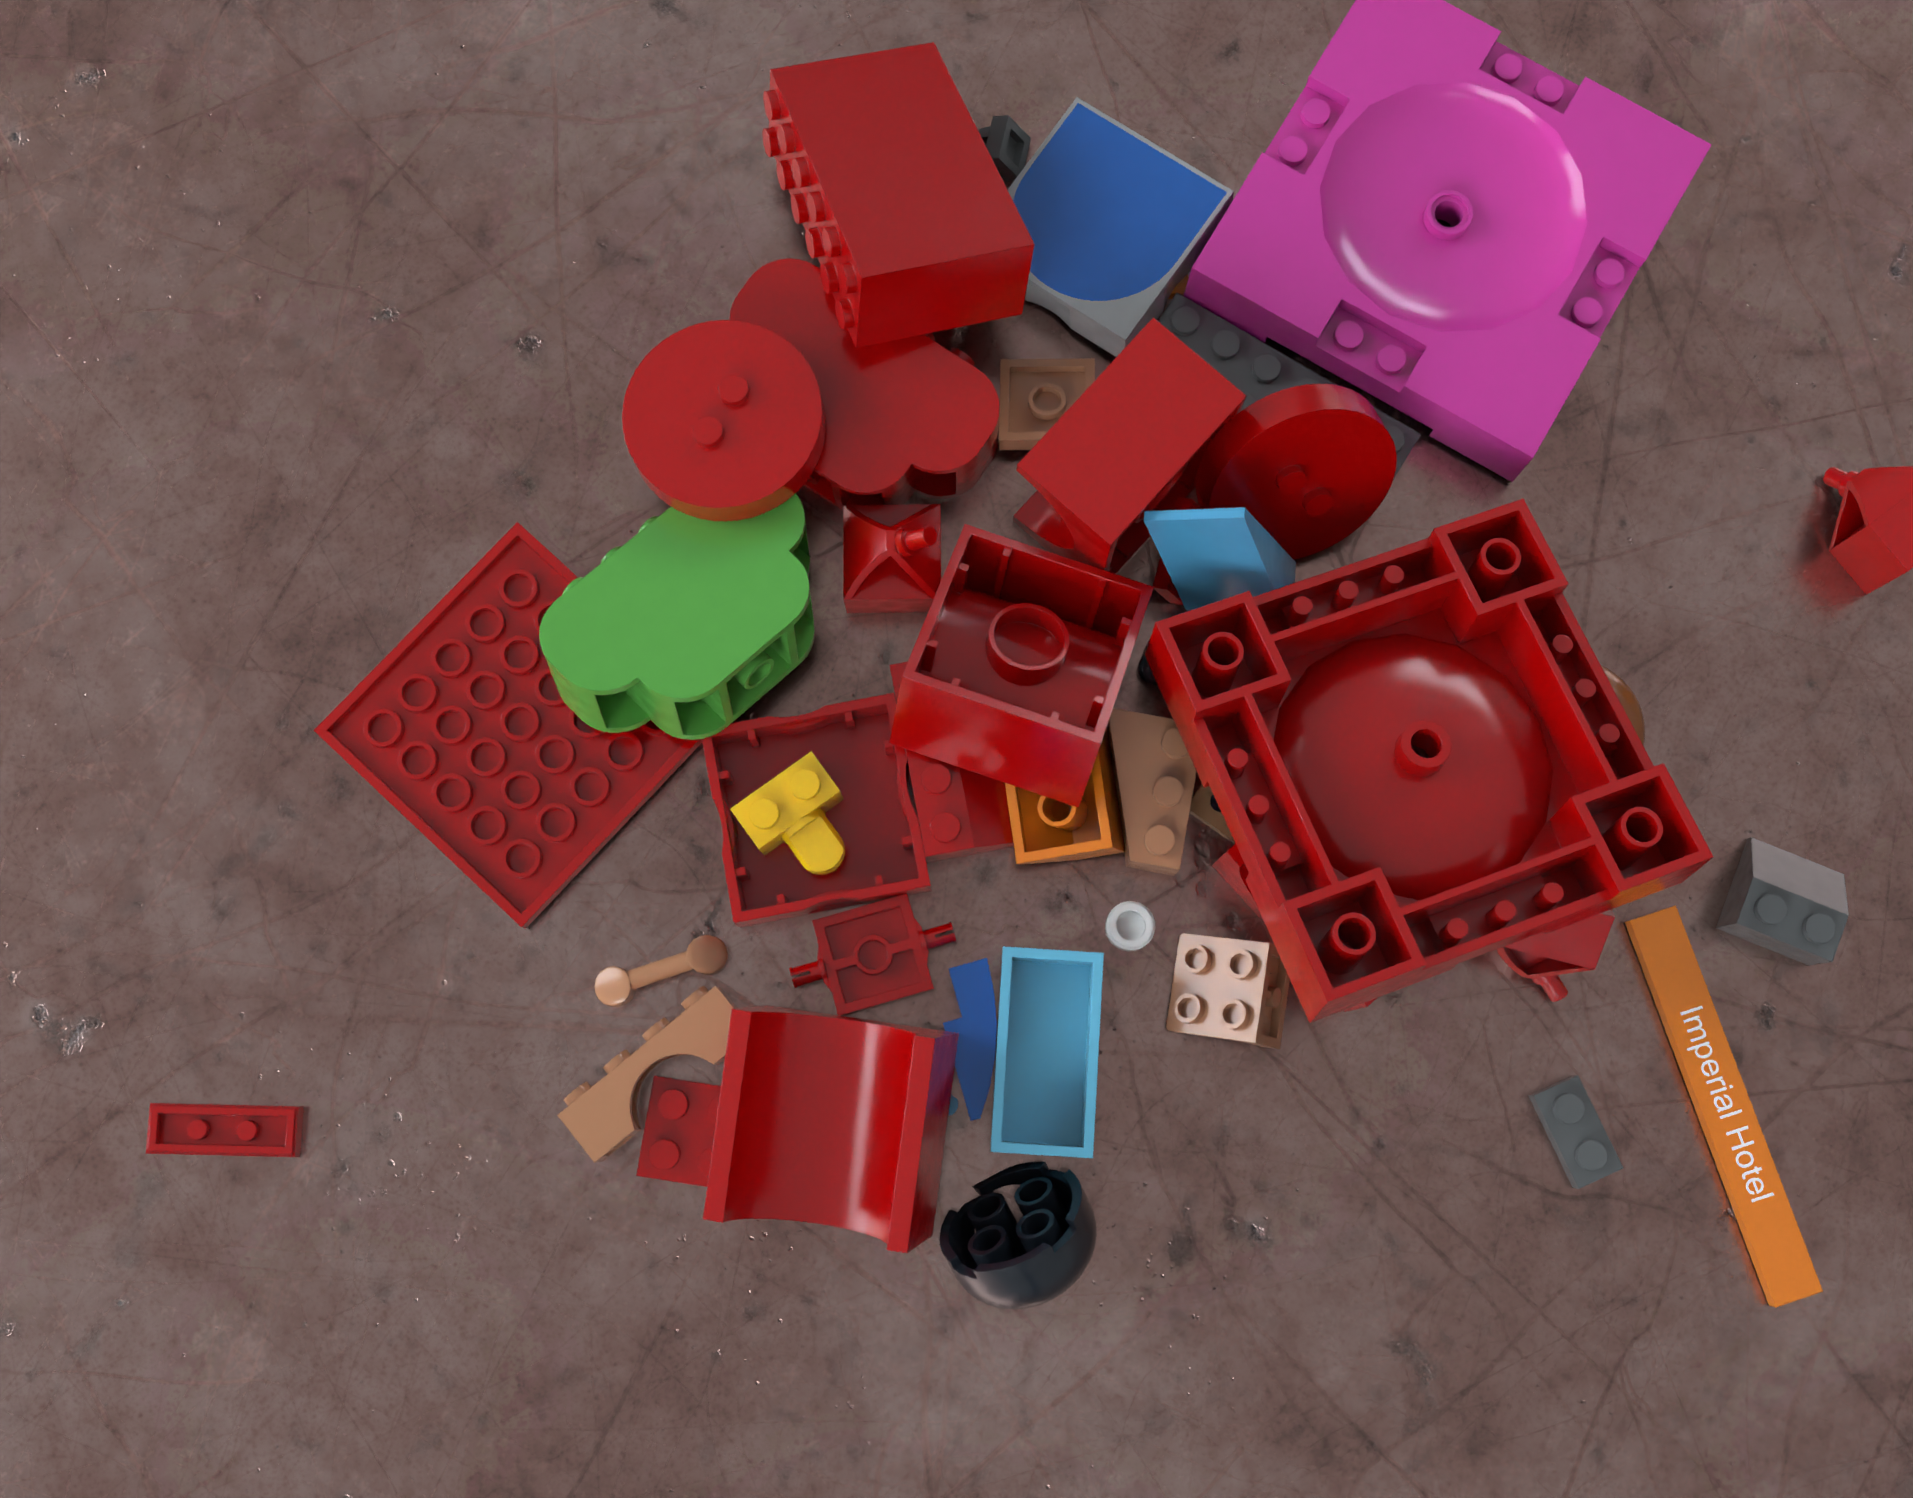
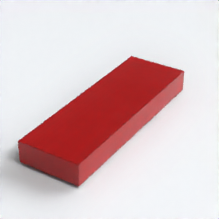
(224, 1130)

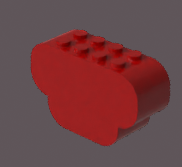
(895, 410)

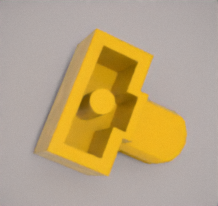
(793, 812)

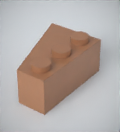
(1152, 788)

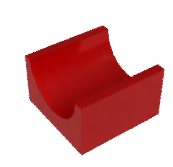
(1125, 450)
(1019, 665)
(831, 1123)

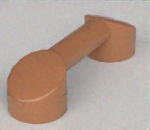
(704, 954)

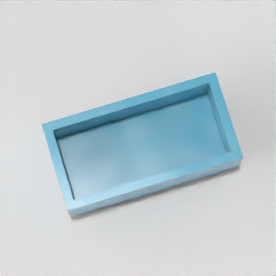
(1047, 1052)

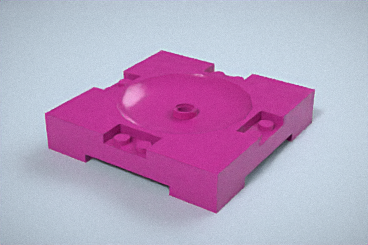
(1465, 323)

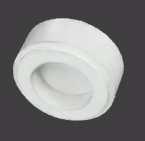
(1130, 926)

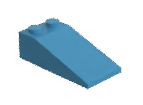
(1218, 554)

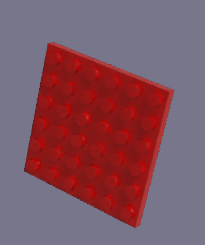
(483, 748)

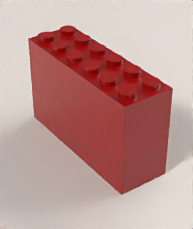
(896, 194)

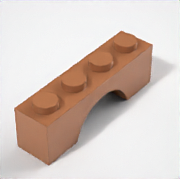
(607, 1113)

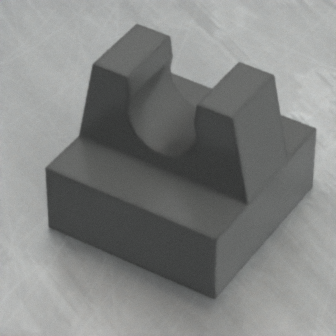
(1007, 146)

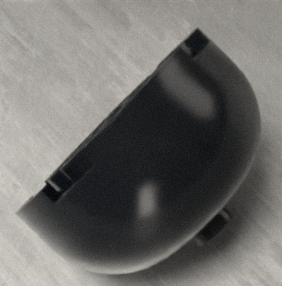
(1026, 1260)

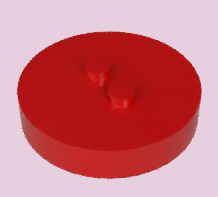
(724, 420)
(1302, 464)

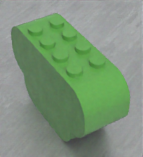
(684, 623)

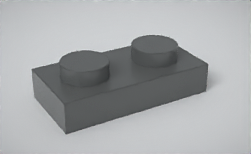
(1575, 1132)

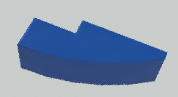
(976, 1032)

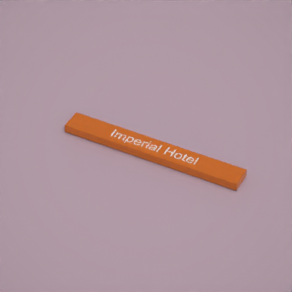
(1723, 1107)

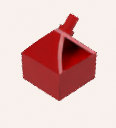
(1873, 523)
(891, 557)
(1559, 952)

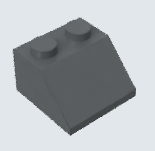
(1786, 904)

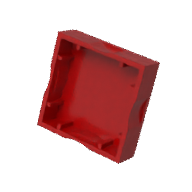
(873, 819)

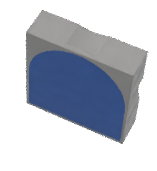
(1111, 224)

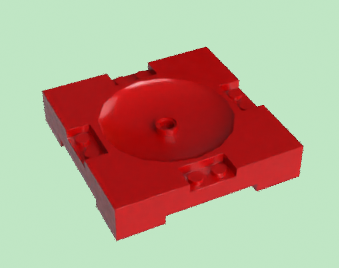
(1400, 861)

